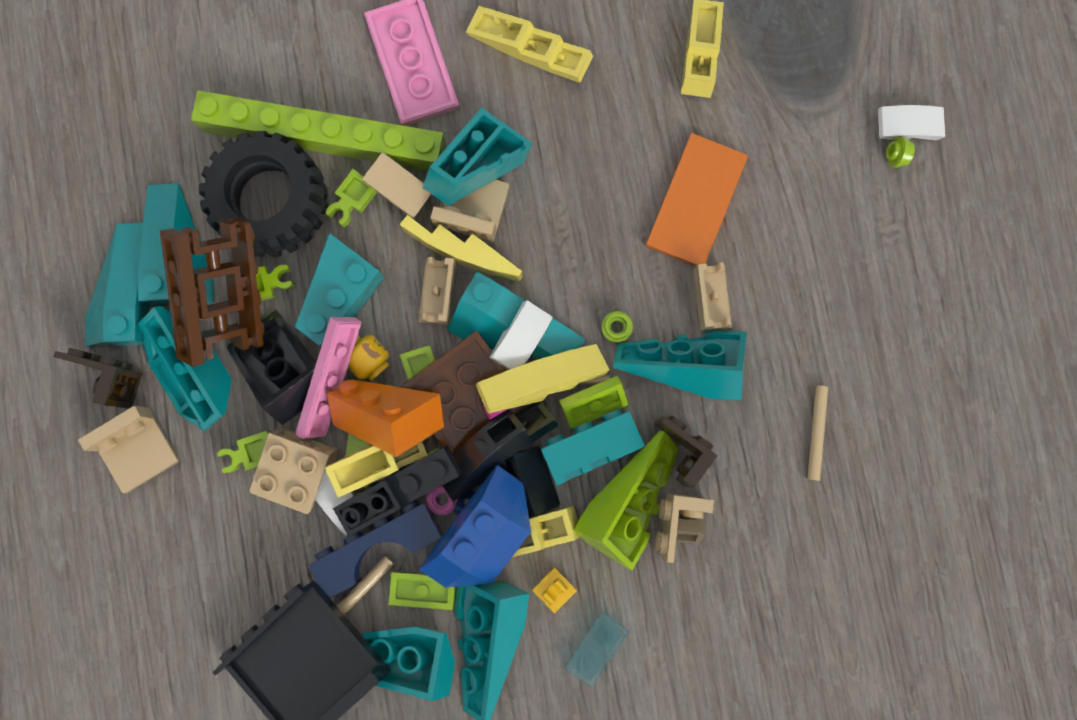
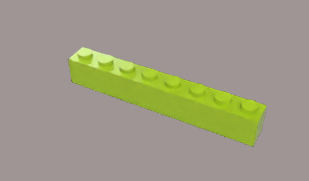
(318, 130)

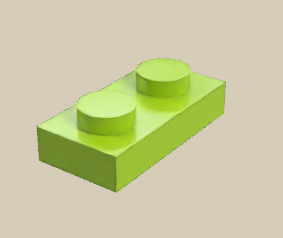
(594, 402)
(419, 591)

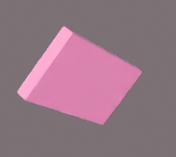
(411, 61)

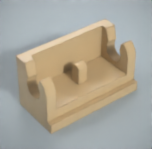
(396, 185)
(437, 291)
(712, 297)

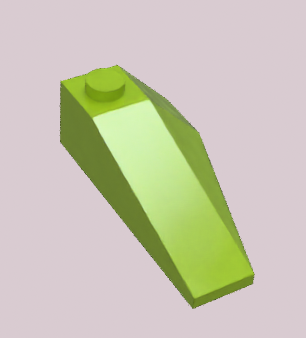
(622, 510)

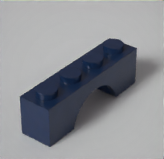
(341, 568)

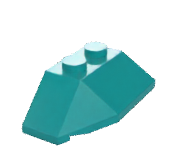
(196, 391)

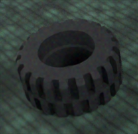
(254, 155)

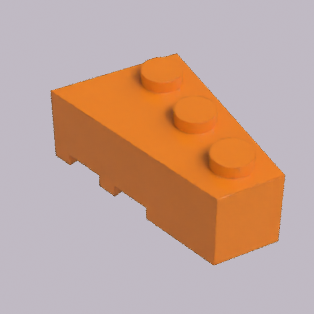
(385, 414)

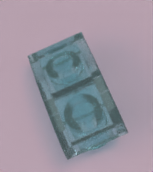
(596, 649)

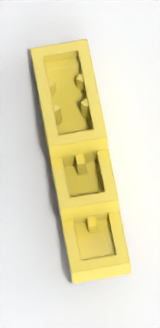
(529, 44)
(471, 254)
(541, 377)

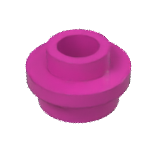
(435, 507)

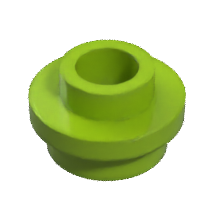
(900, 152)
(623, 319)

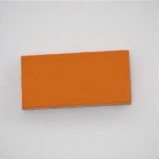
(696, 200)

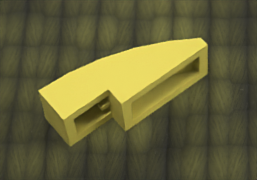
(702, 48)
(368, 466)
(550, 530)

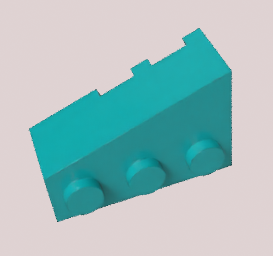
(476, 158)
(337, 289)
(591, 446)

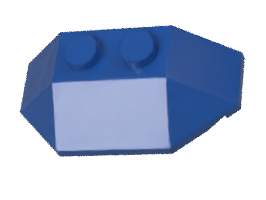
(482, 534)

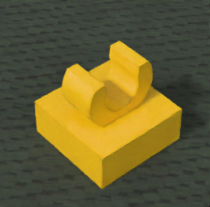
(554, 590)

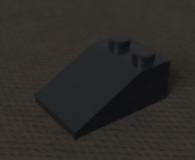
(278, 370)

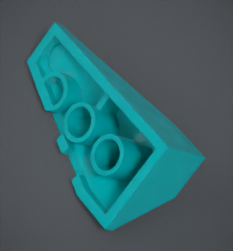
(163, 210)
(491, 310)

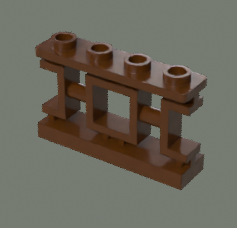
(188, 290)

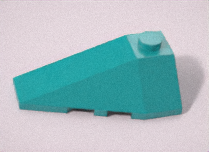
(114, 305)
(700, 365)
(491, 631)
(418, 661)

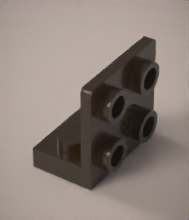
(117, 381)
(693, 466)

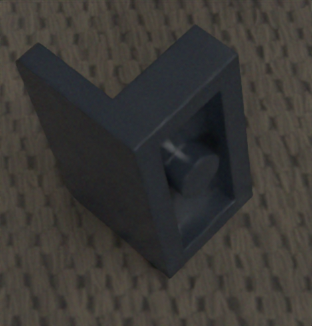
(538, 486)

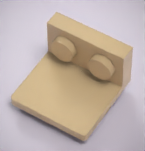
(475, 213)
(132, 447)
(291, 469)
(669, 512)

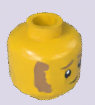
(368, 358)

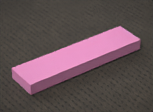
(327, 375)

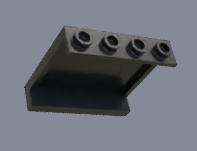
(304, 660)

